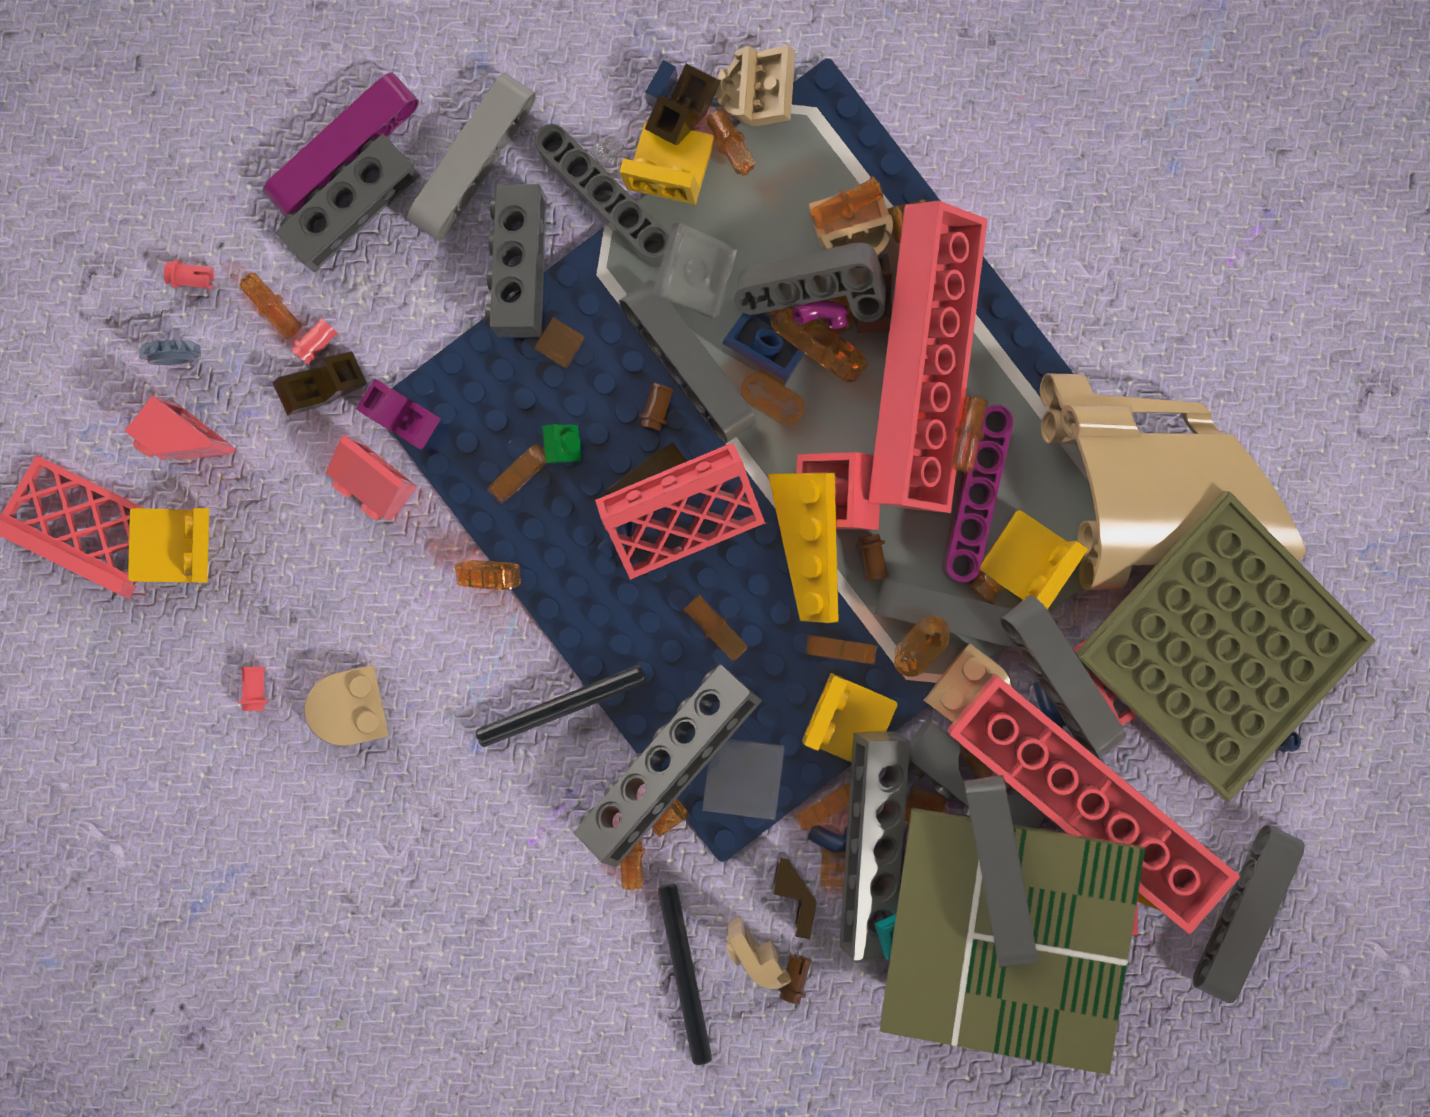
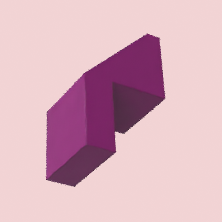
(398, 414)

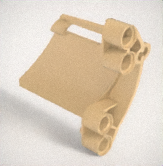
(1151, 483)

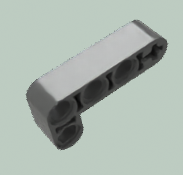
(763, 286)

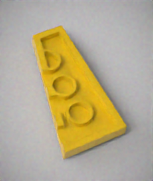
(808, 532)

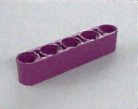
(374, 113)
(981, 514)

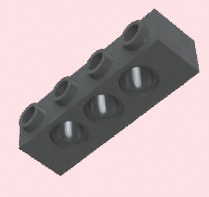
(367, 202)
(511, 205)

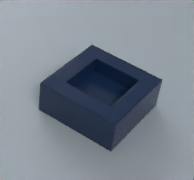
(661, 83)

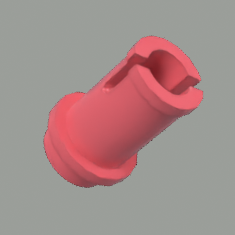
(188, 275)
(314, 341)
(253, 689)

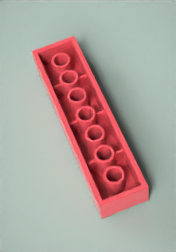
(927, 356)
(1091, 800)

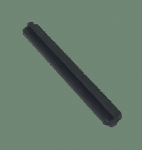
(561, 706)
(684, 974)

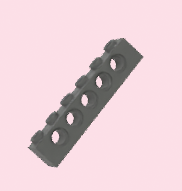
(663, 787)
(862, 863)

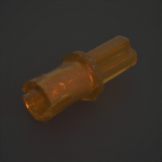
(730, 142)
(846, 203)
(270, 305)
(969, 434)
(716, 628)
(633, 868)

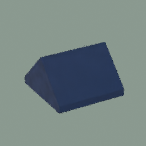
(761, 348)

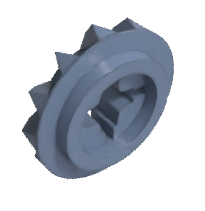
(169, 352)

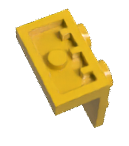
(667, 168)
(168, 545)
(1031, 559)
(846, 710)

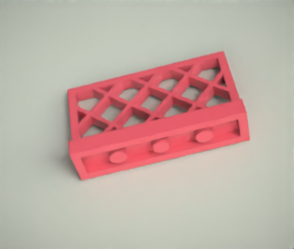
(672, 490)
(55, 548)

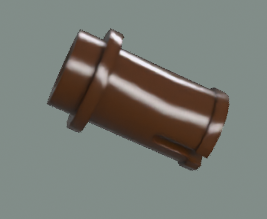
(656, 407)
(873, 557)
(798, 971)

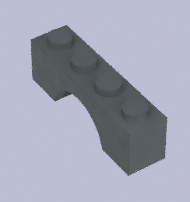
(938, 756)

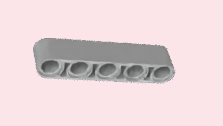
(471, 156)

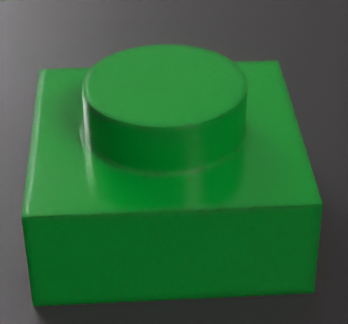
(561, 443)

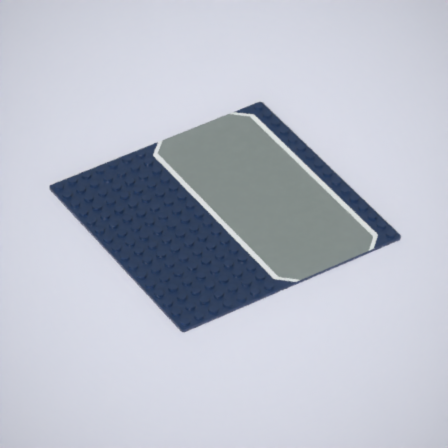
(503, 391)

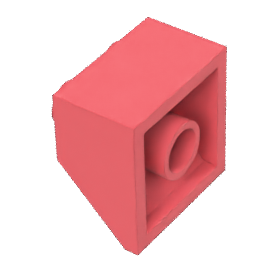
(174, 433)
(369, 478)
(851, 486)

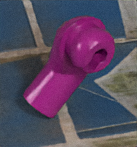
(831, 310)

